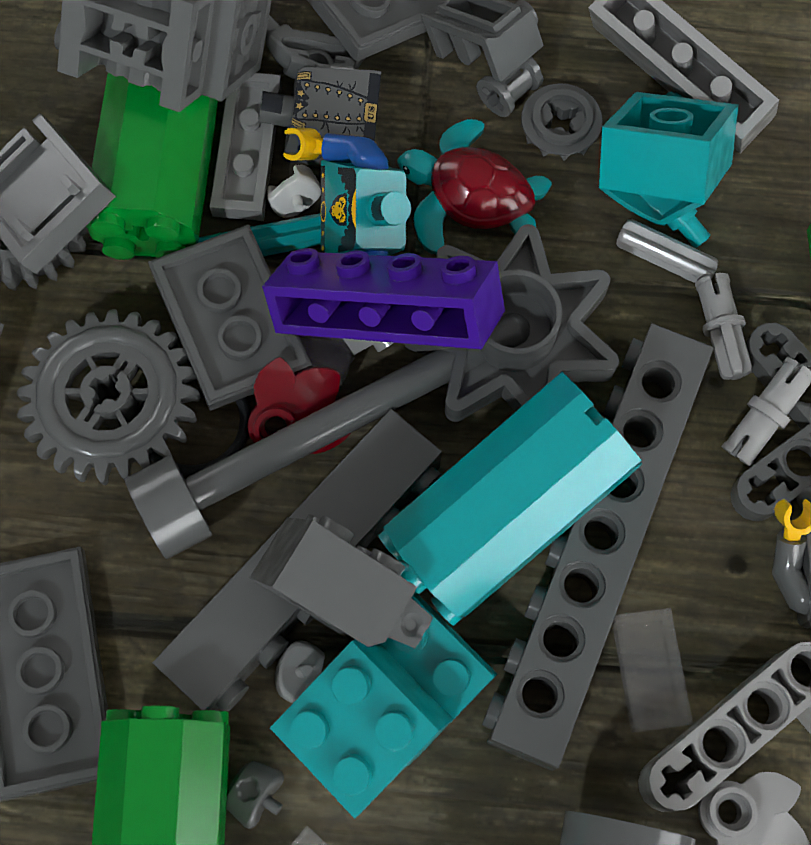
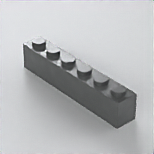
(248, 622)

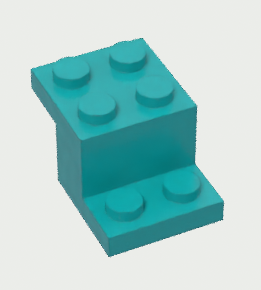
(381, 709)

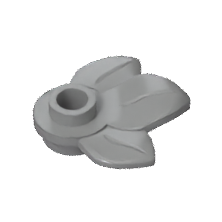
(761, 812)

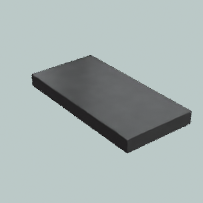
(48, 675)

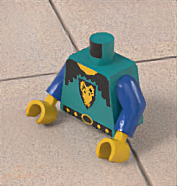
(360, 194)

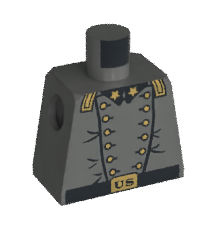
(326, 101)

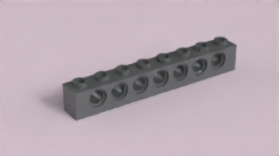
(542, 738)

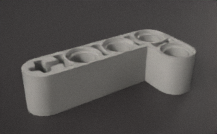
(740, 731)

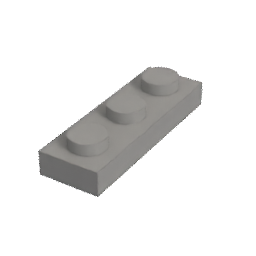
(244, 152)

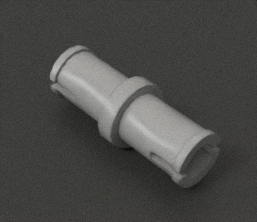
(768, 411)

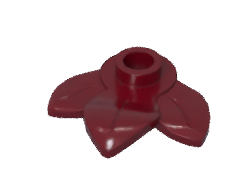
(291, 396)

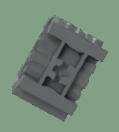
(166, 44)

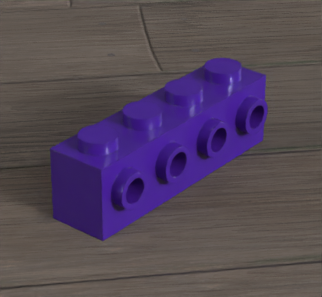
(386, 298)

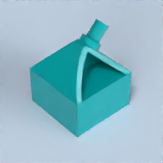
(667, 158)

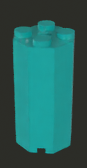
(509, 498)

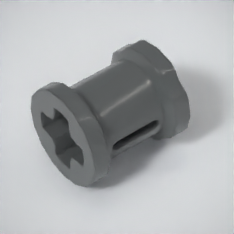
(508, 94)

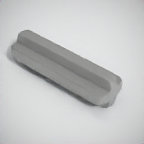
(666, 251)

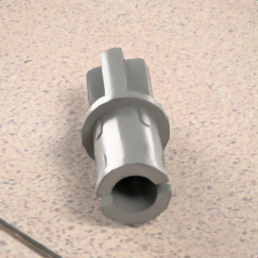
(724, 327)

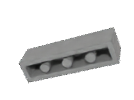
(684, 60)

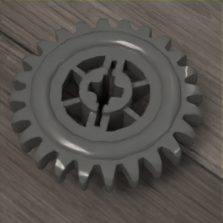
(135, 435)

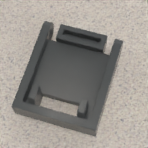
(45, 195)

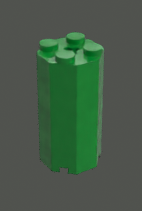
(155, 169)
(162, 777)

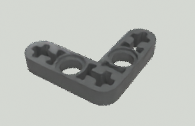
(765, 369)

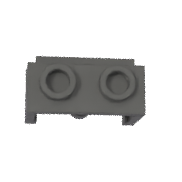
(501, 27)

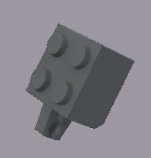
(341, 584)

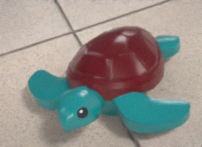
(469, 186)

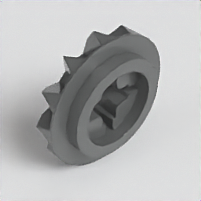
(564, 102)

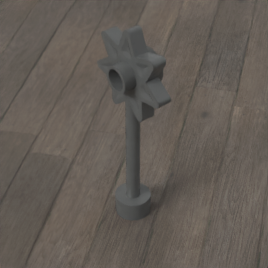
(527, 349)

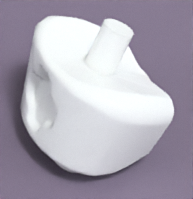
(294, 193)

